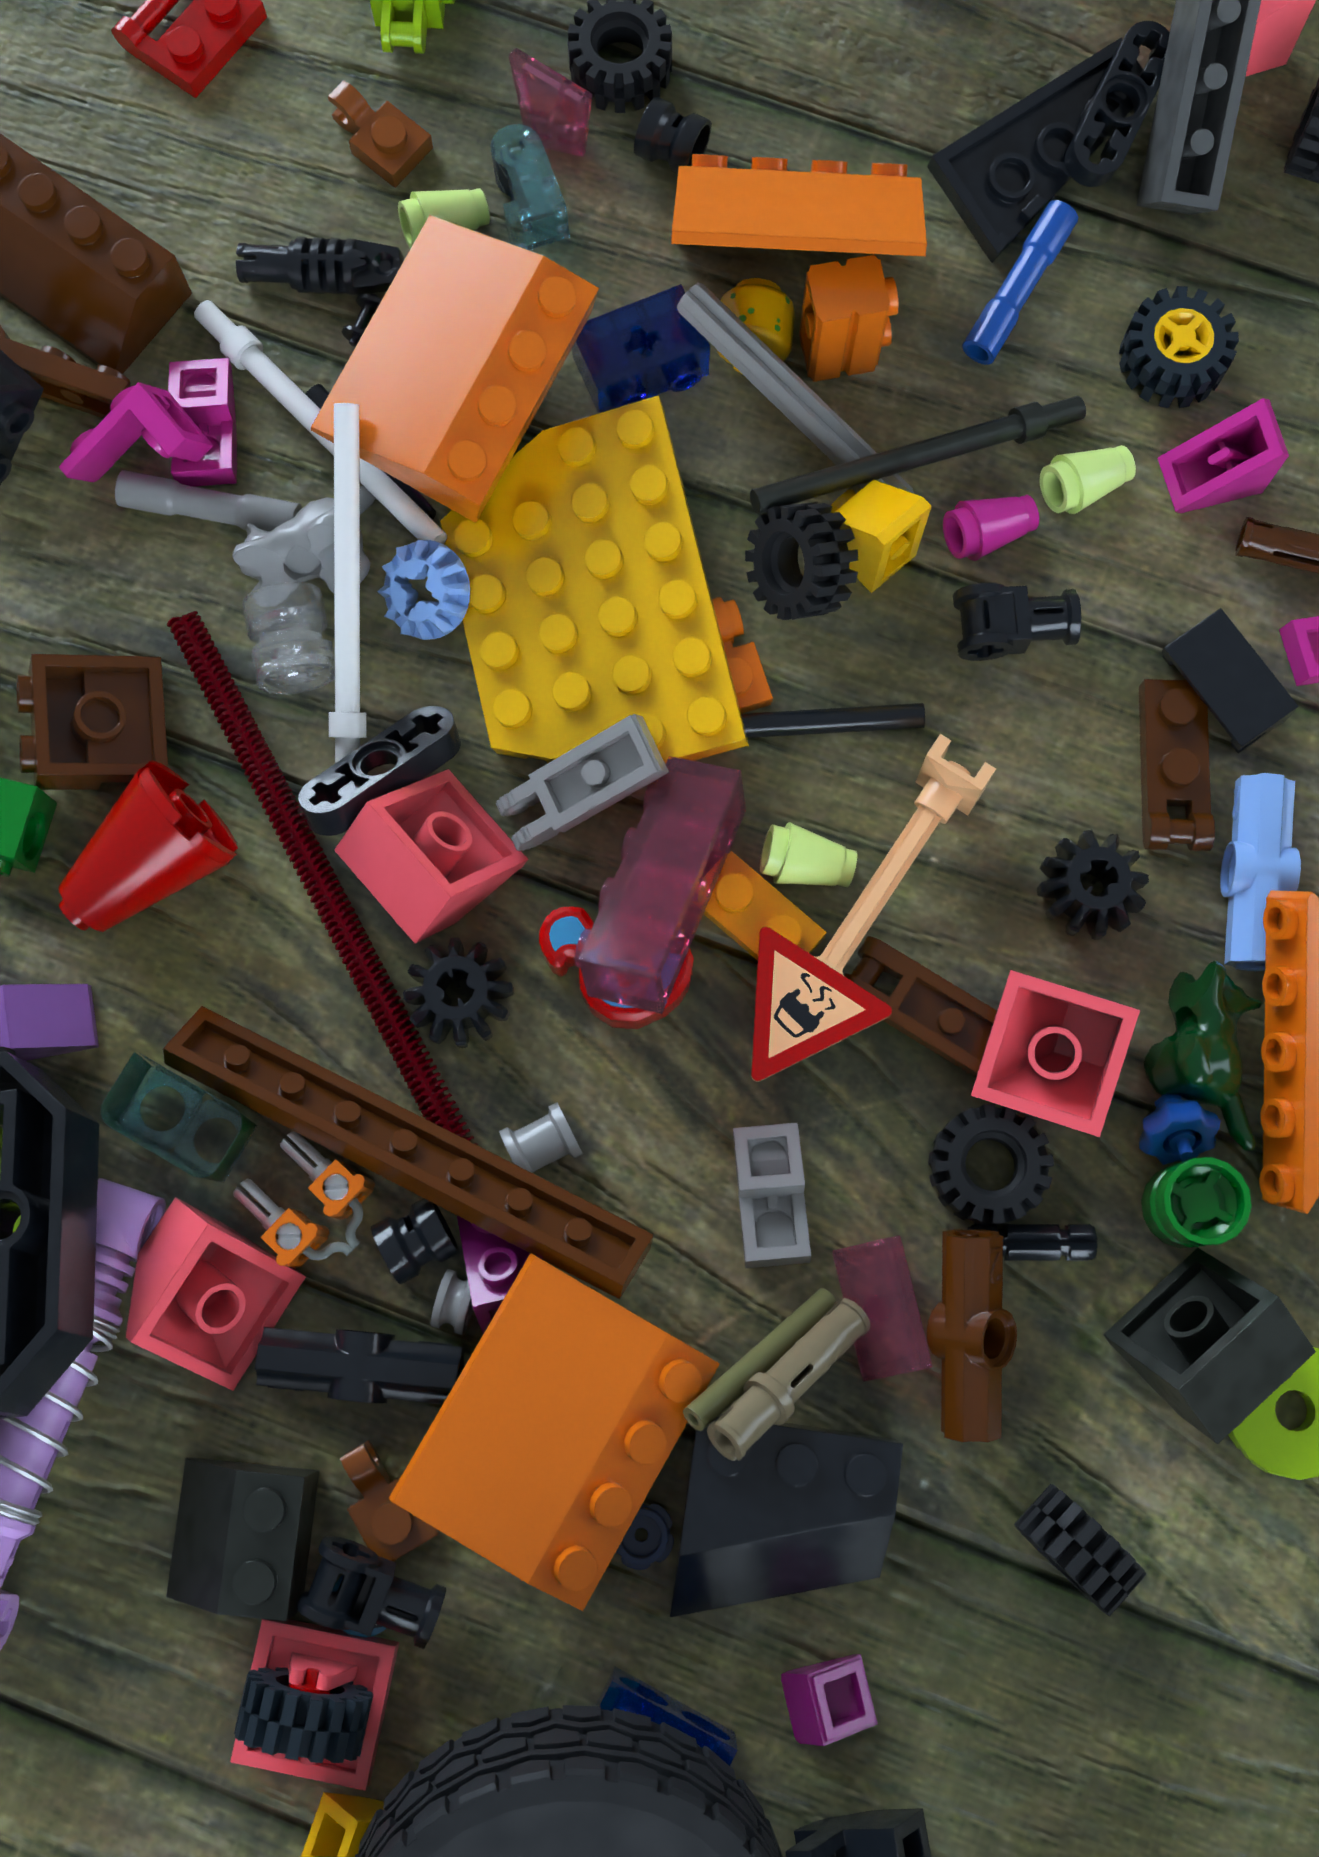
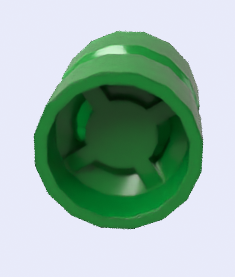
(1196, 1203)

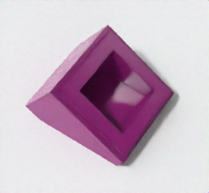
(828, 1700)

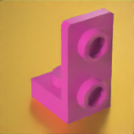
(135, 413)

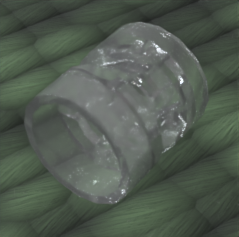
(288, 631)

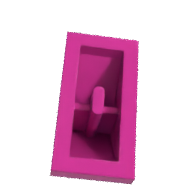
(1226, 460)

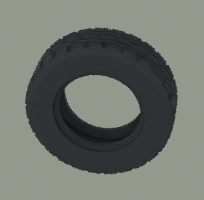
(571, 1788)

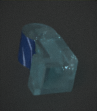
(525, 174)

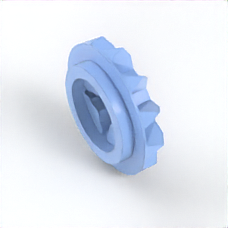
(446, 581)

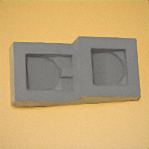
(771, 1195)

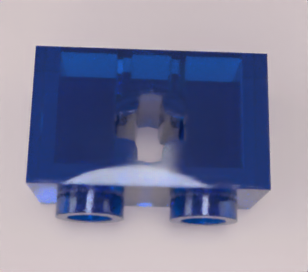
(613, 347)

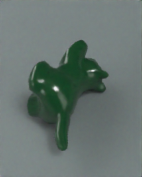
(1204, 1053)

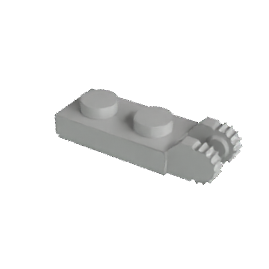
(585, 781)

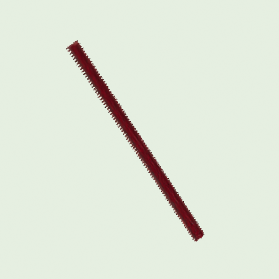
(284, 814)

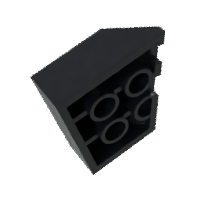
(786, 1518)

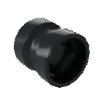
(671, 136)
(414, 1240)

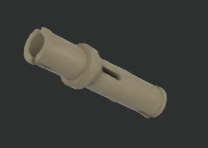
(772, 1395)

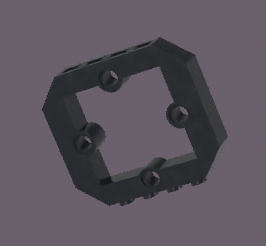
(51, 1256)

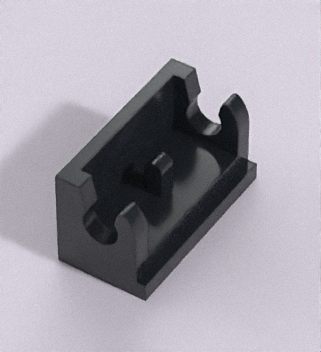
(1230, 679)

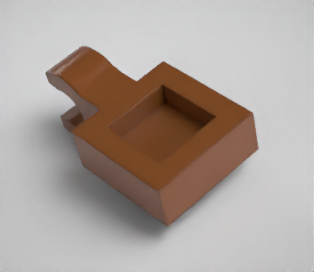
(381, 139)
(381, 1523)

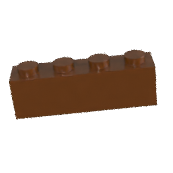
(81, 264)

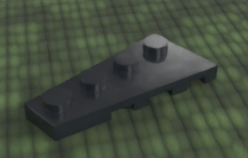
(1017, 159)

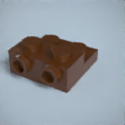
(91, 719)

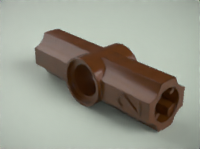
(972, 1335)

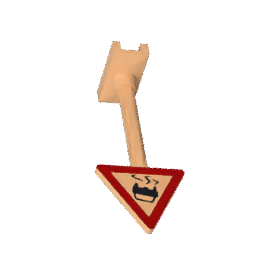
(806, 999)

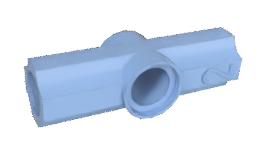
(1257, 862)

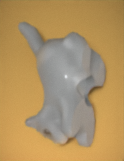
(297, 548)

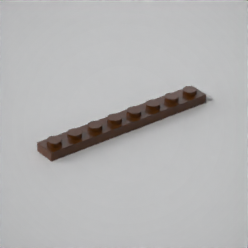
(410, 1151)

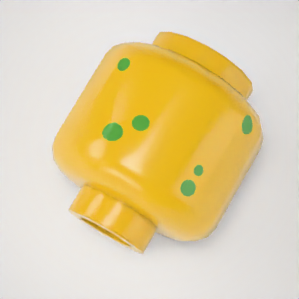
(765, 312)

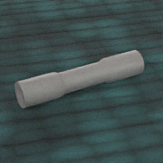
(172, 498)

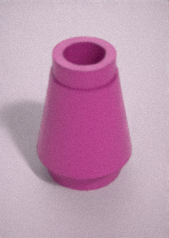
(988, 524)

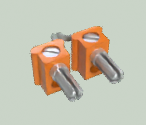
(291, 1231)

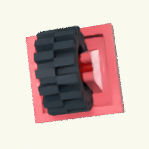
(314, 1703)

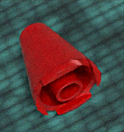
(144, 851)

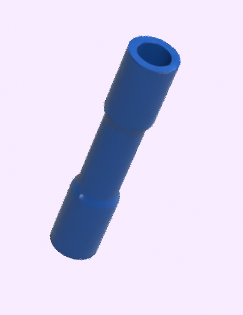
(1003, 310)

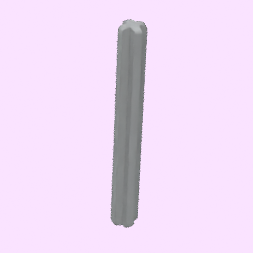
(776, 380)

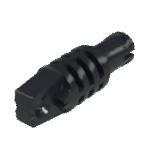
(321, 265)

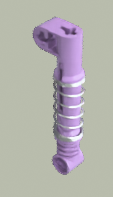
(35, 1440)

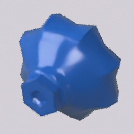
(1178, 1130)

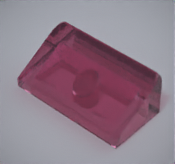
(881, 1284)

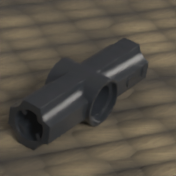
(358, 1365)

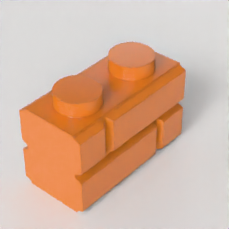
(846, 317)

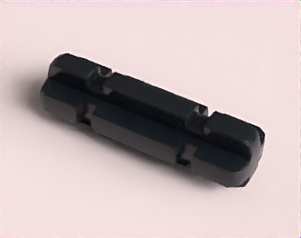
(1045, 1241)

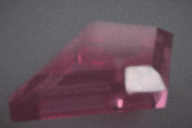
(551, 104)

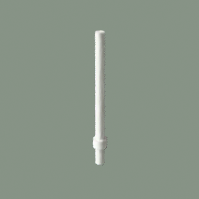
(247, 353)
(347, 721)

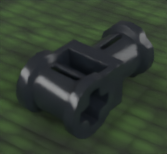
(1005, 621)
(368, 1594)

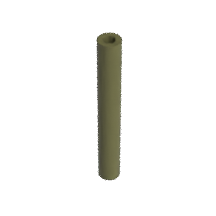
(758, 1359)

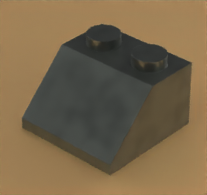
(1211, 1343)
(242, 1538)

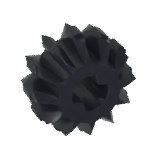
(1109, 867)
(436, 1004)

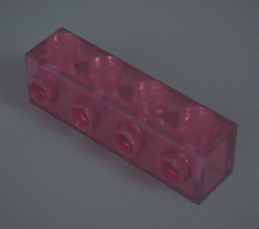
(661, 885)

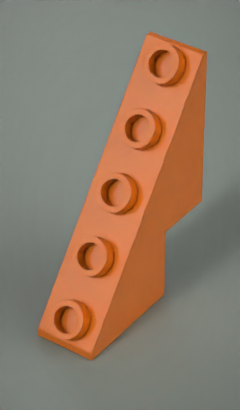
(1291, 1051)

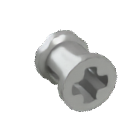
(541, 1141)

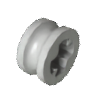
(452, 1303)

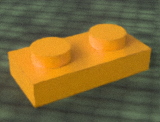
(747, 902)

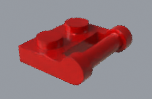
(196, 42)

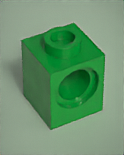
(24, 825)

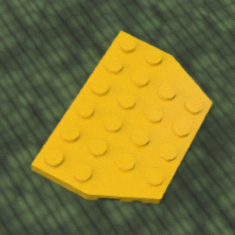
(594, 595)

